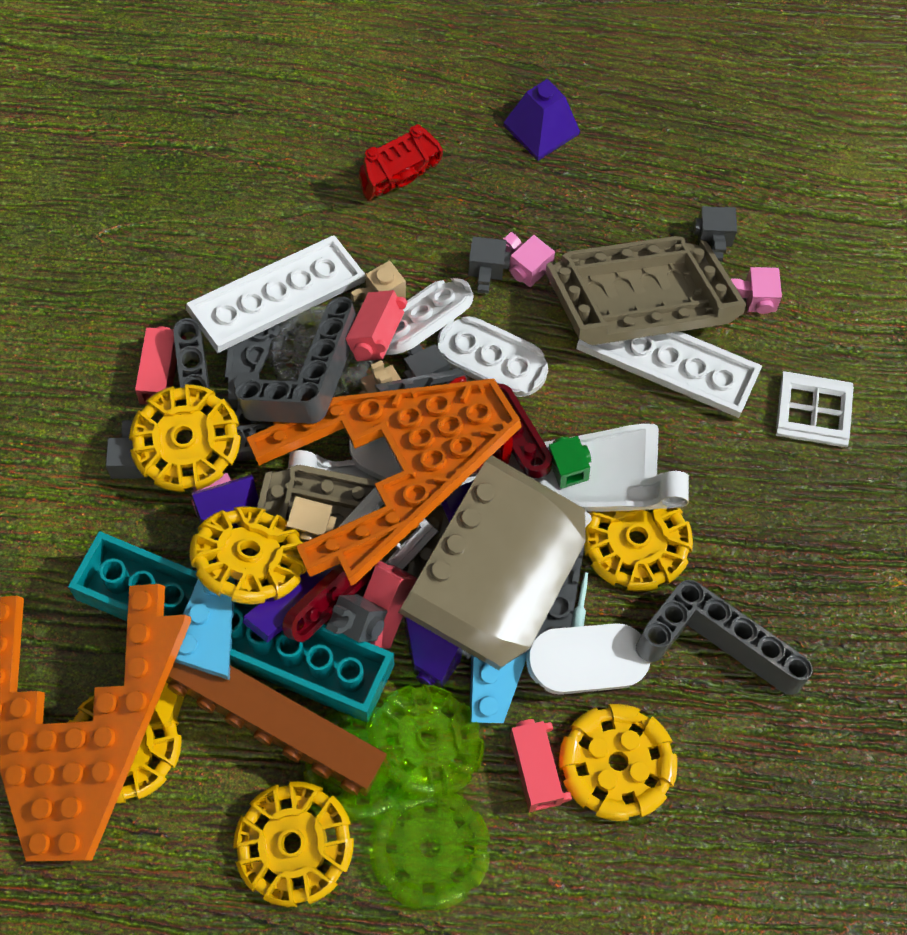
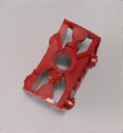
(398, 162)

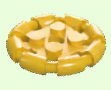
(197, 450)
(638, 556)
(249, 570)
(626, 744)
(165, 748)
(313, 846)

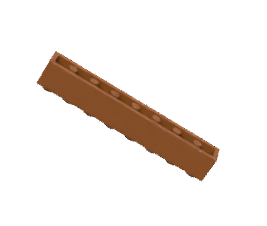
(284, 723)

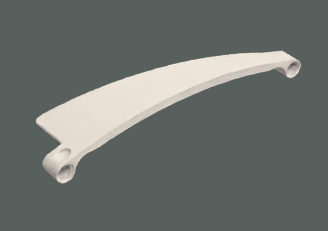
(619, 479)

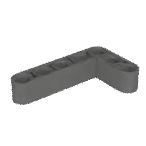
(194, 350)
(312, 393)
(724, 634)

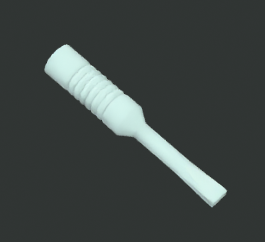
(580, 612)

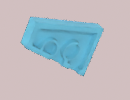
(209, 633)

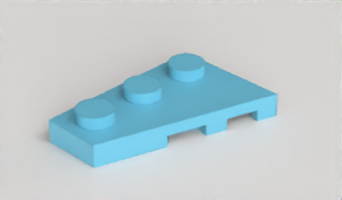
(493, 689)

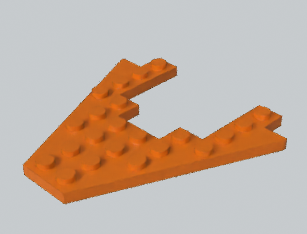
(436, 438)
(70, 774)

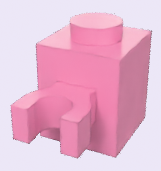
(528, 259)
(761, 289)

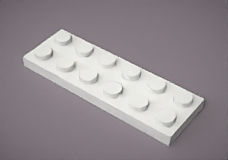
(275, 293)
(685, 367)

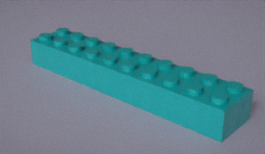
(323, 668)

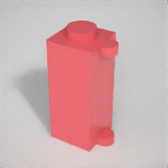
(375, 325)
(156, 363)
(389, 590)
(537, 765)

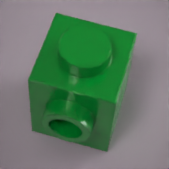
(570, 461)

